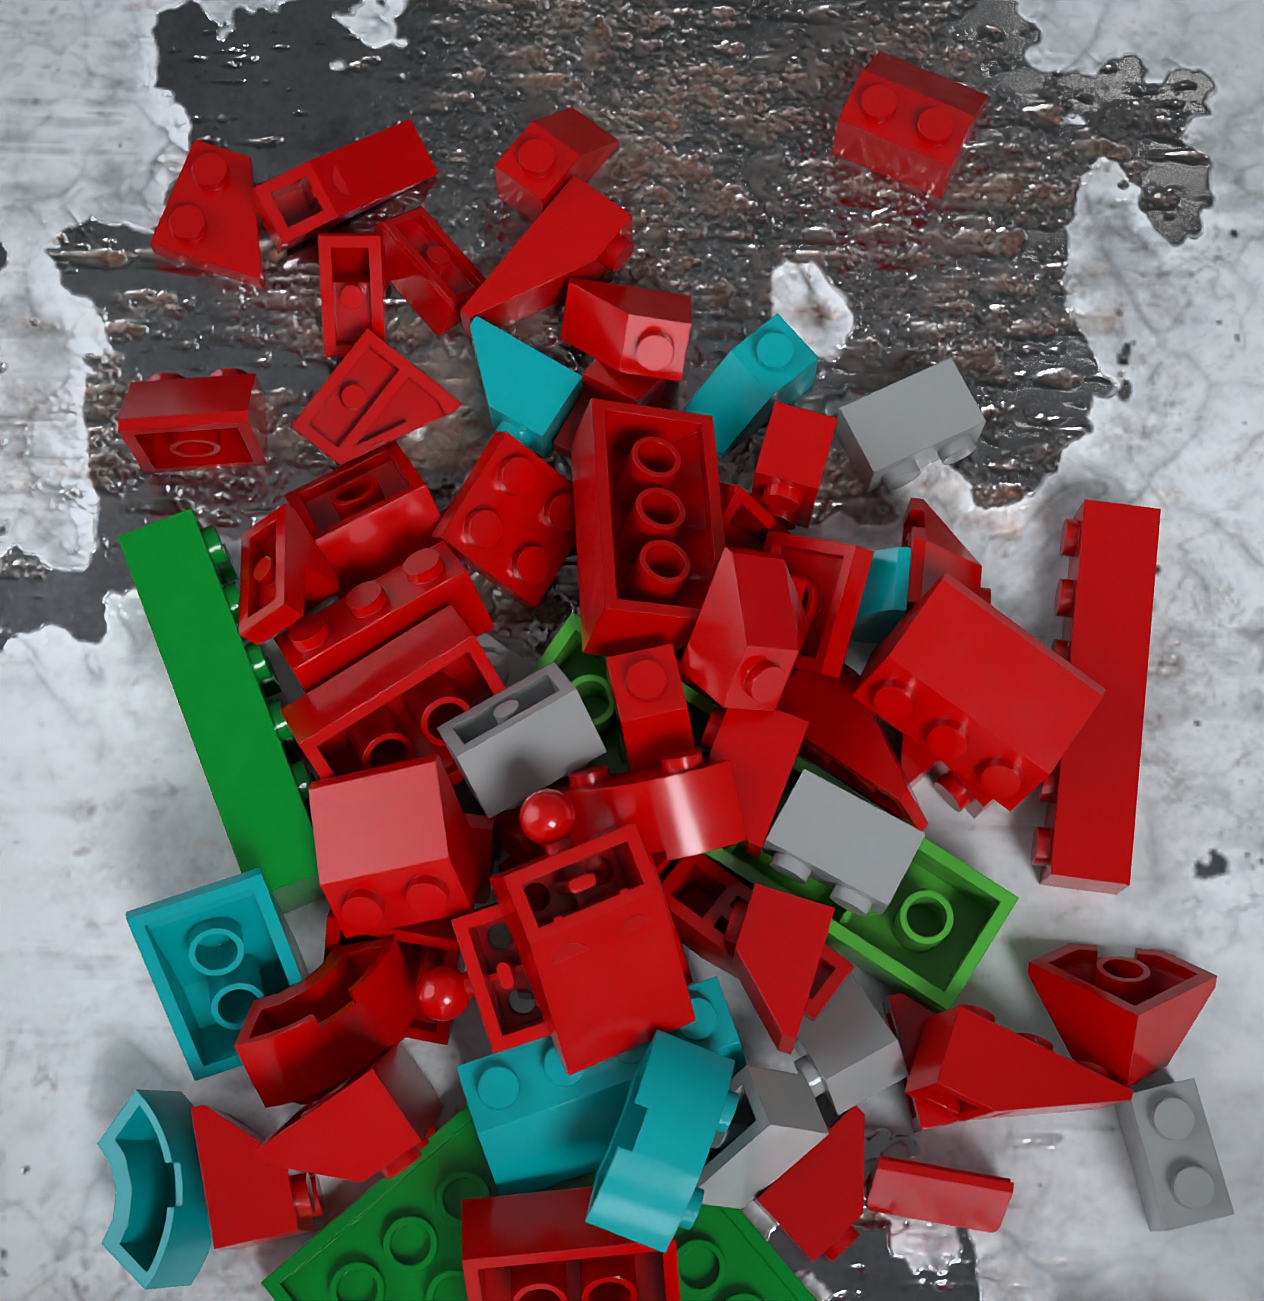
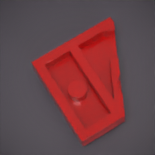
(212, 217)
(370, 402)

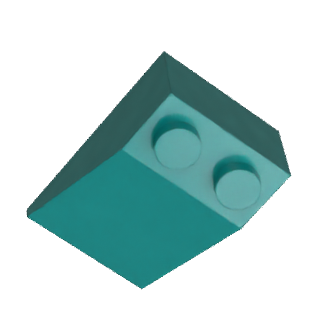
(212, 959)

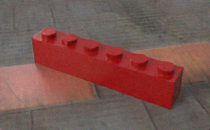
(1108, 639)

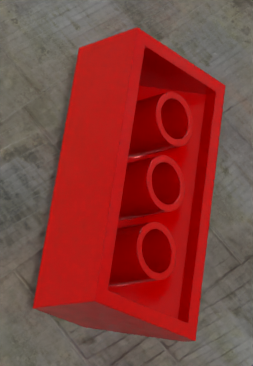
(644, 524)

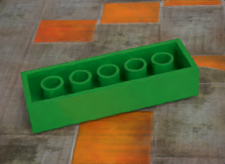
(228, 701)

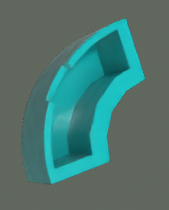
(663, 1142)
(160, 1200)

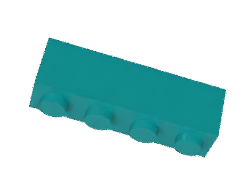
(556, 1126)

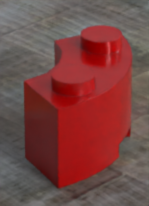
(677, 807)
(328, 1023)

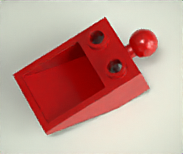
(593, 951)
(494, 974)

